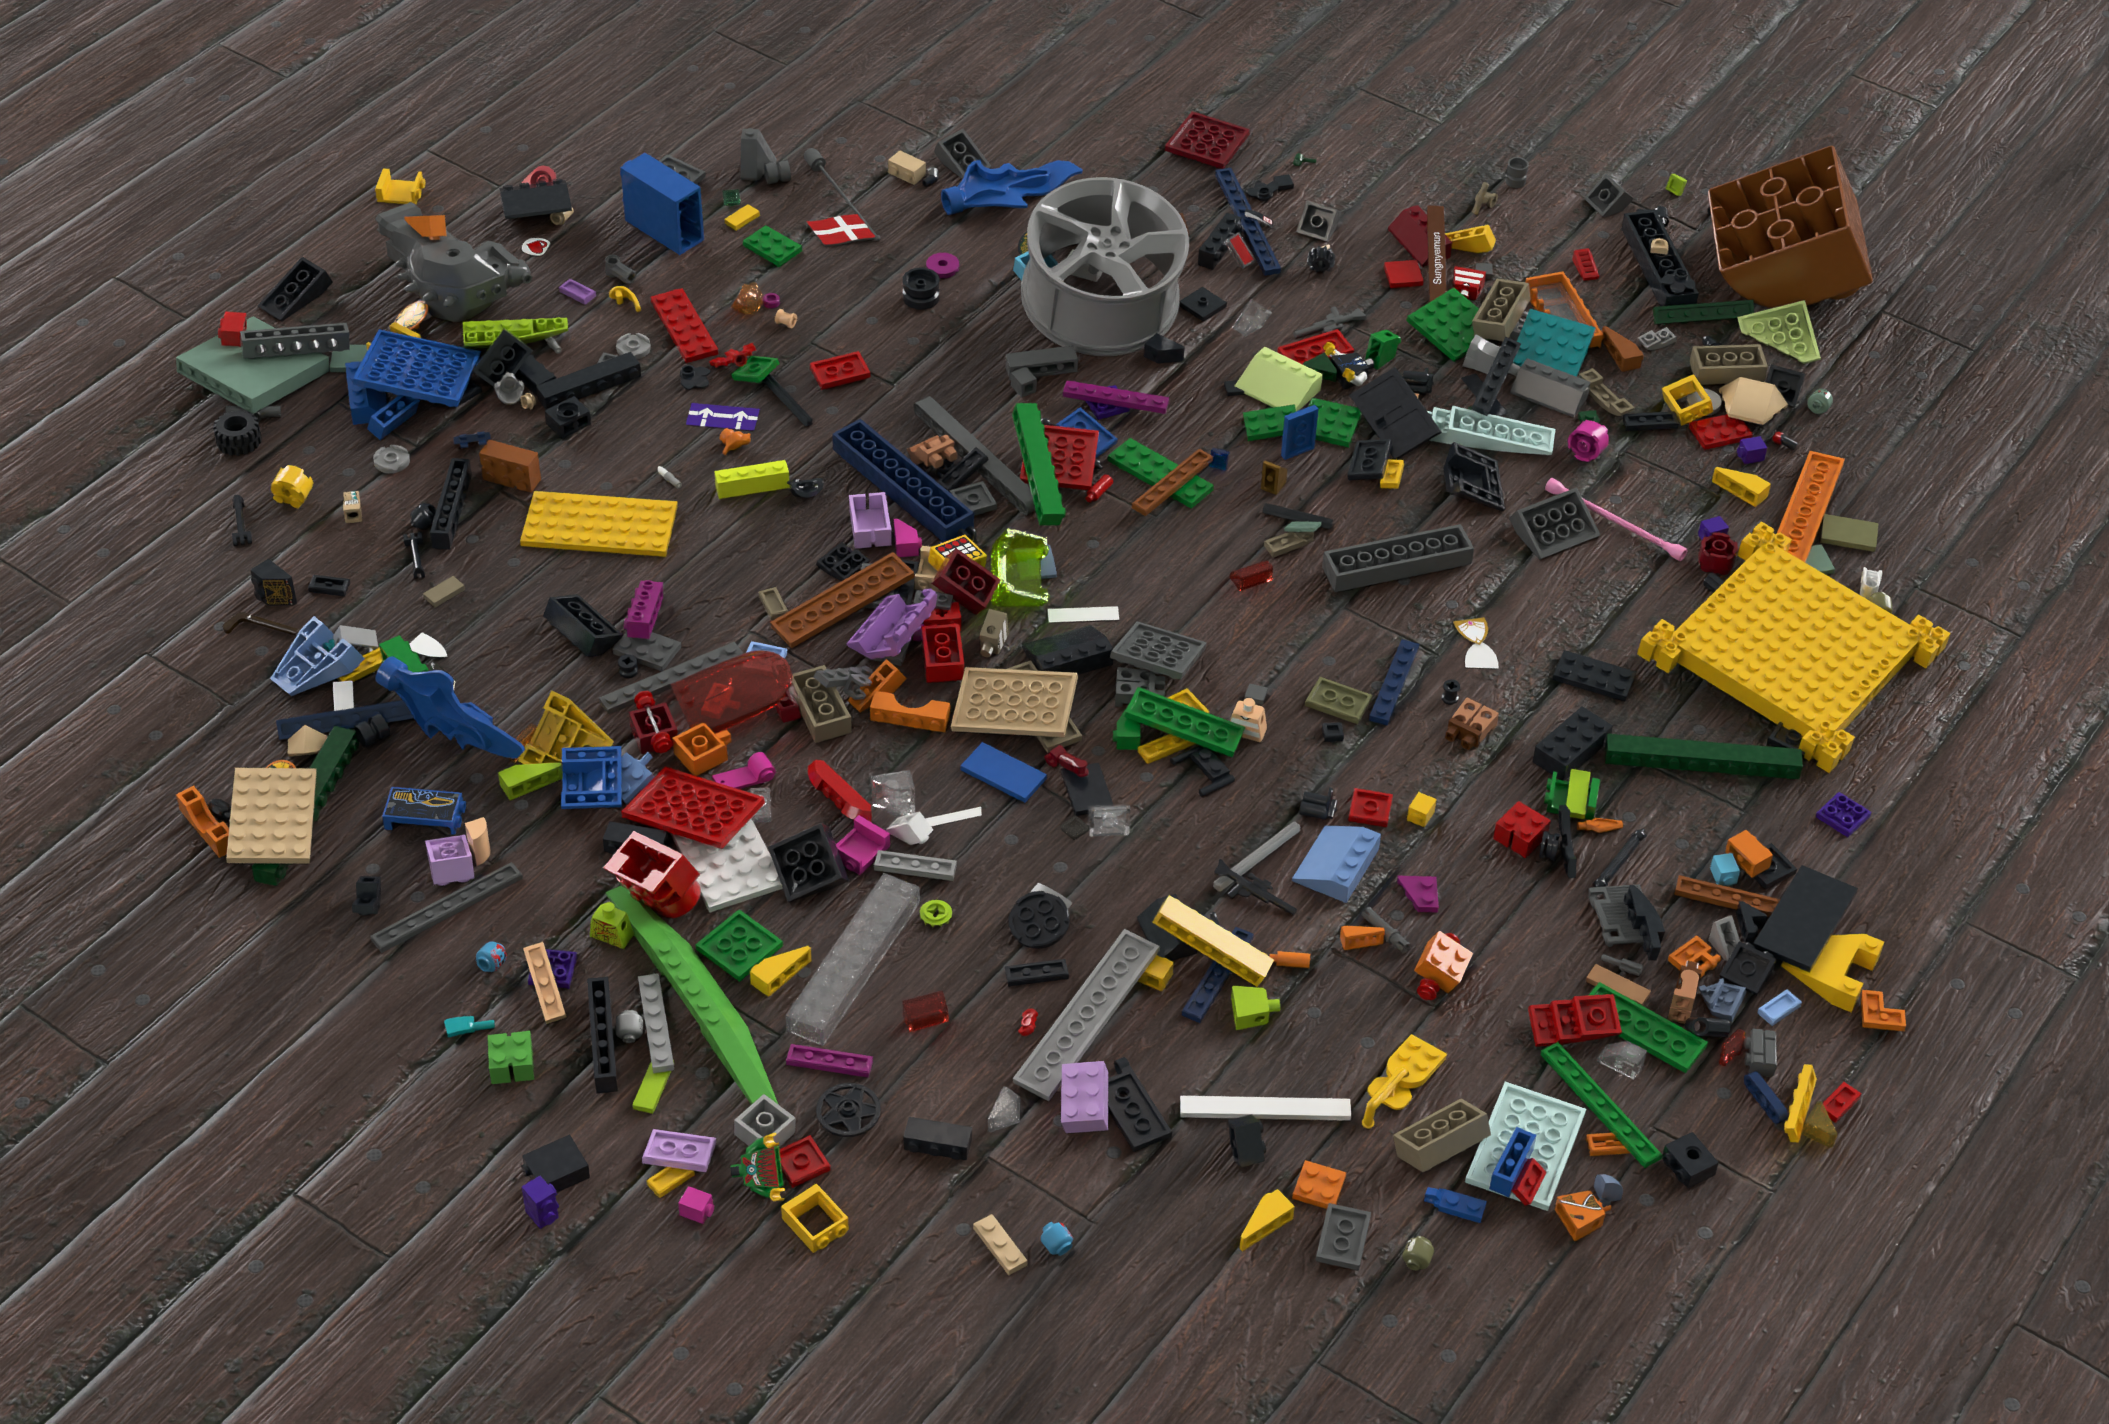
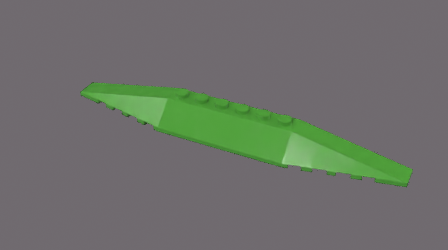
(700, 993)

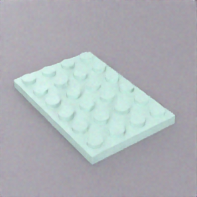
(1550, 1119)

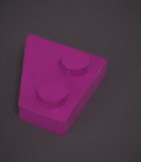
(1421, 891)

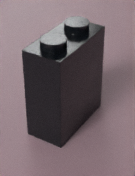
(557, 1163)

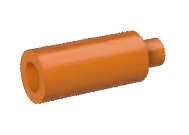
(1291, 959)

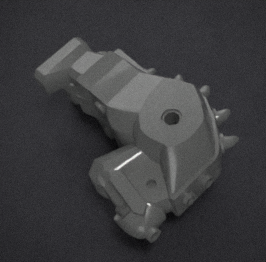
(447, 271)

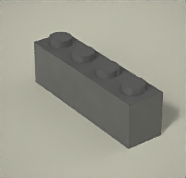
(1044, 361)

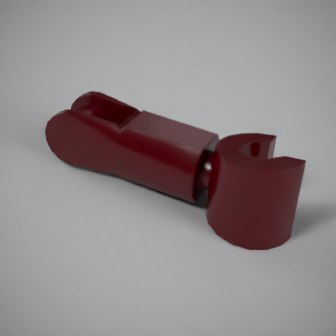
(1066, 760)

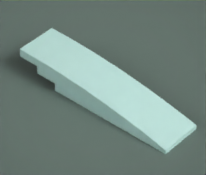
(1491, 432)

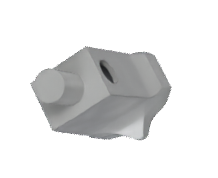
(1482, 355)

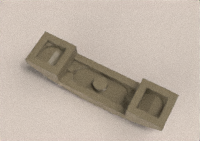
(1604, 396)

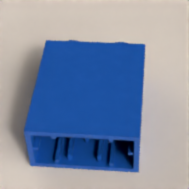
(662, 203)

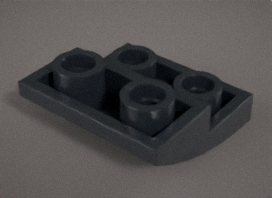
(842, 562)

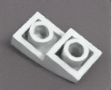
(343, 695)

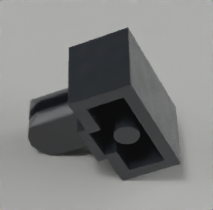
(1246, 1140)

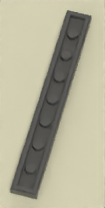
(446, 907)

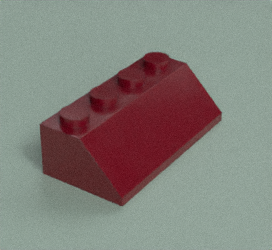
(1411, 232)

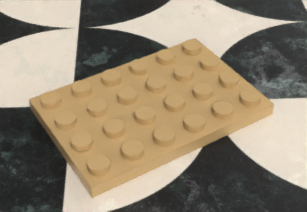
(1014, 702)
(271, 815)

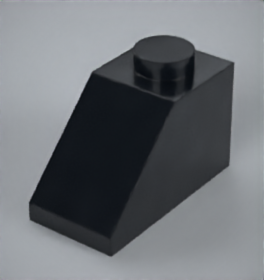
(1163, 350)

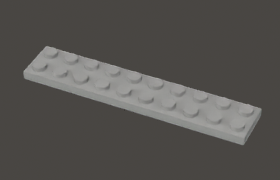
(1086, 1014)

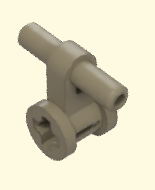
(1484, 197)

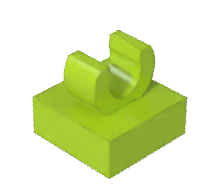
(1676, 184)

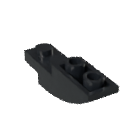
(1646, 919)

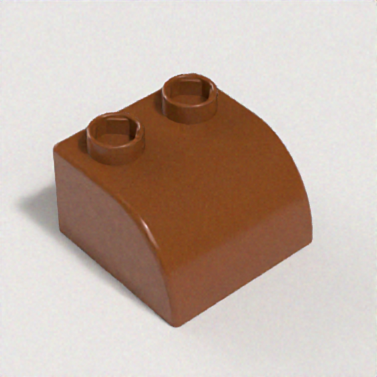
(1791, 232)

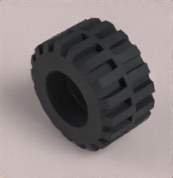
(237, 432)

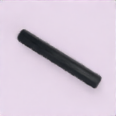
(1296, 515)

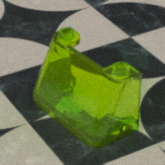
(1017, 562)

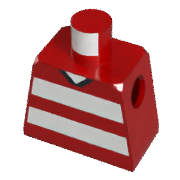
(1468, 282)

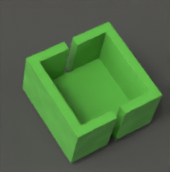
(510, 1051)

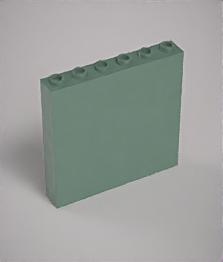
(248, 381)

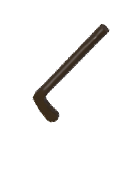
(240, 617)

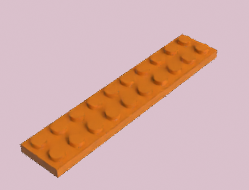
(1810, 502)

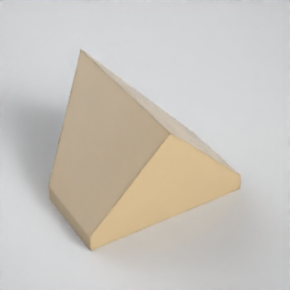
(305, 742)

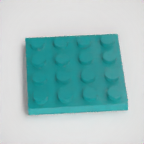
(1554, 342)

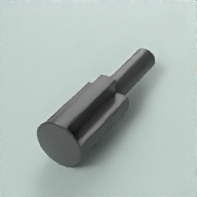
(1625, 965)

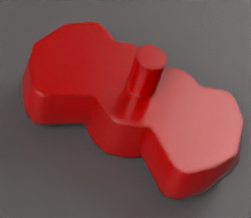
(1028, 1022)

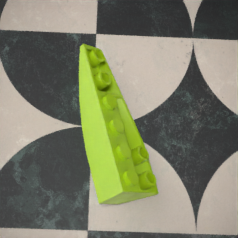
(483, 333)

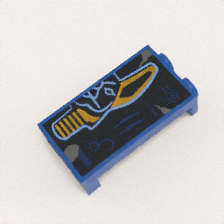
(424, 808)

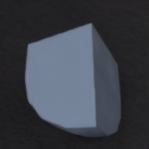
(1608, 1187)

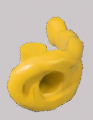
(621, 292)

